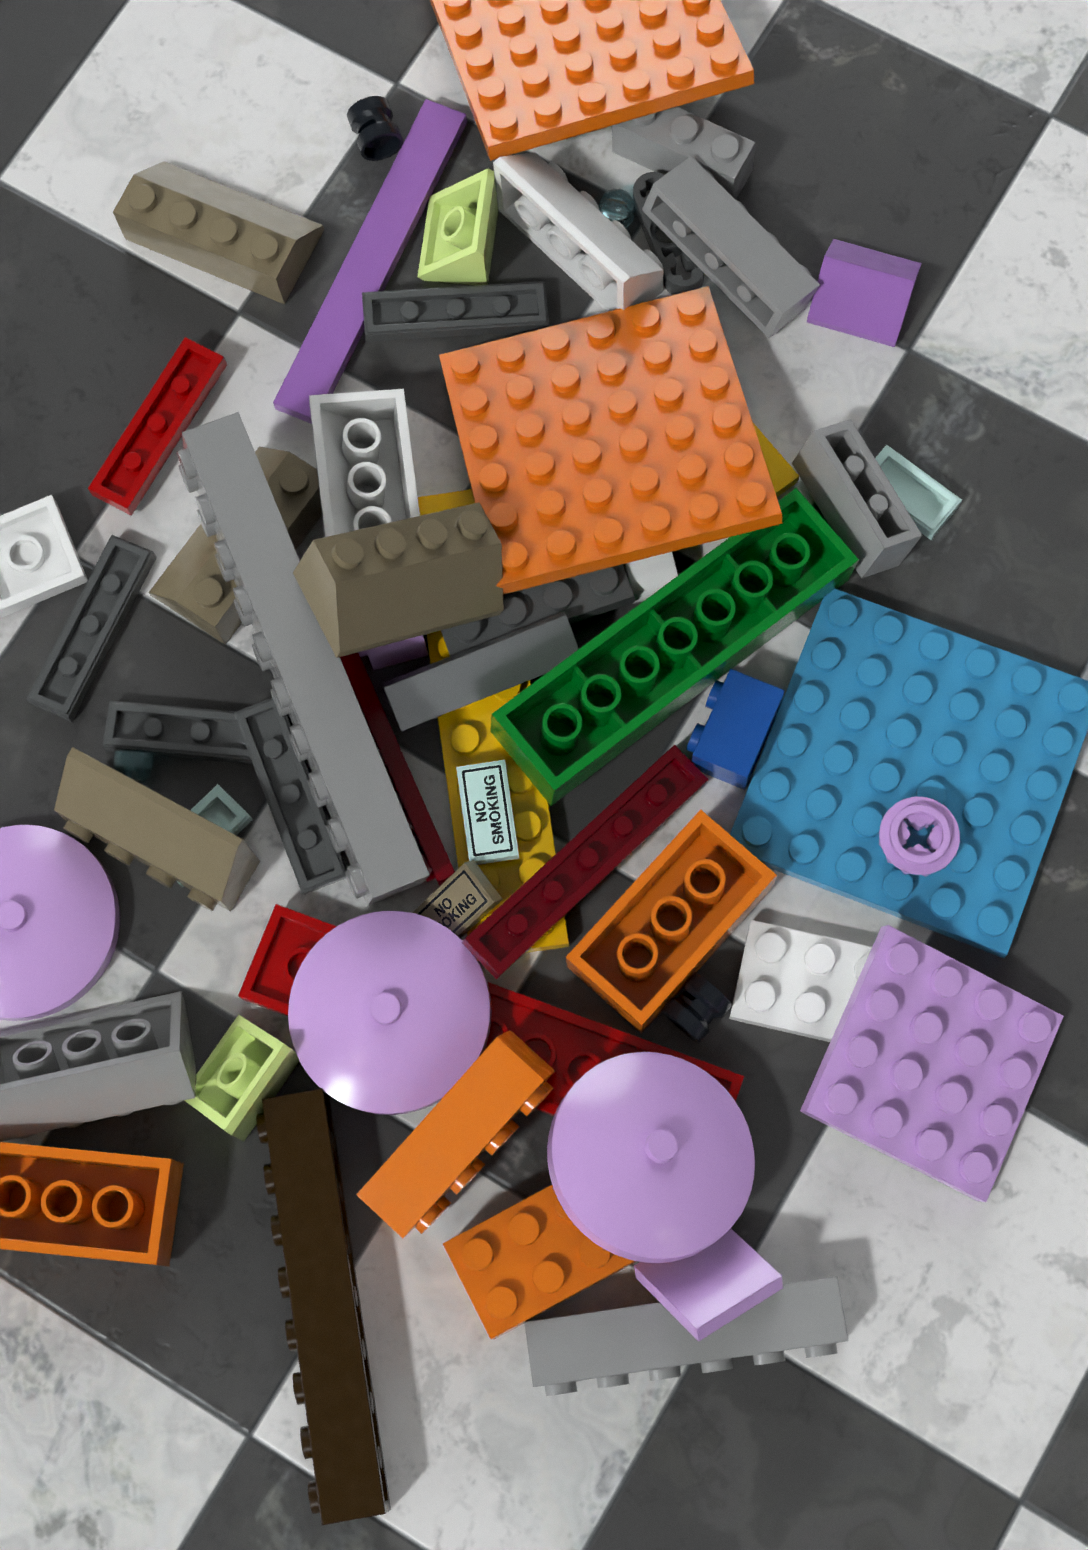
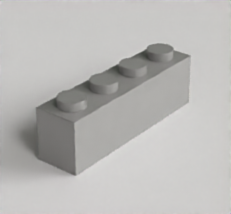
(730, 246)

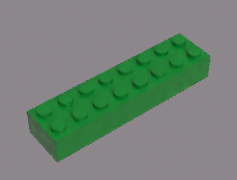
(671, 648)

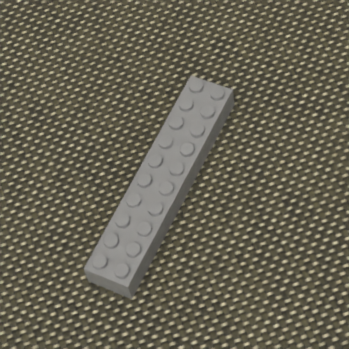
(307, 675)

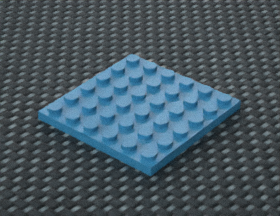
(904, 713)

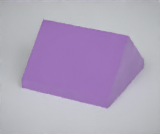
(863, 292)

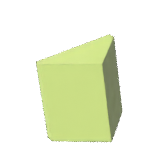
(460, 232)
(240, 1074)

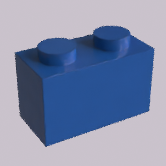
(736, 728)

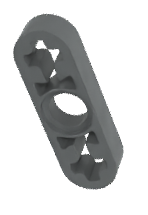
(664, 251)

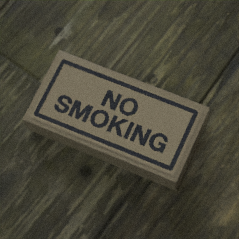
(461, 900)

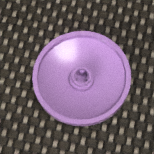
(53, 921)
(389, 1012)
(650, 1157)

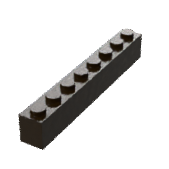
(325, 1308)

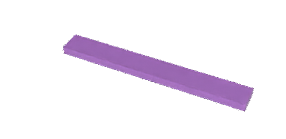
(371, 257)

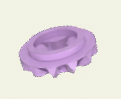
(919, 813)

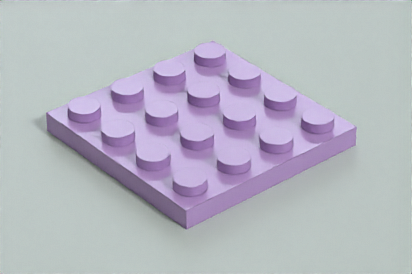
(932, 1063)

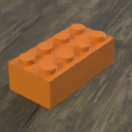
(670, 920)
(451, 1138)
(88, 1203)
(527, 1262)

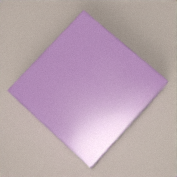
(711, 1285)

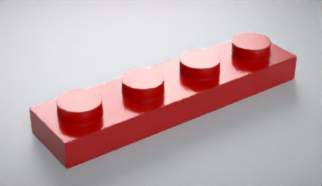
(157, 426)

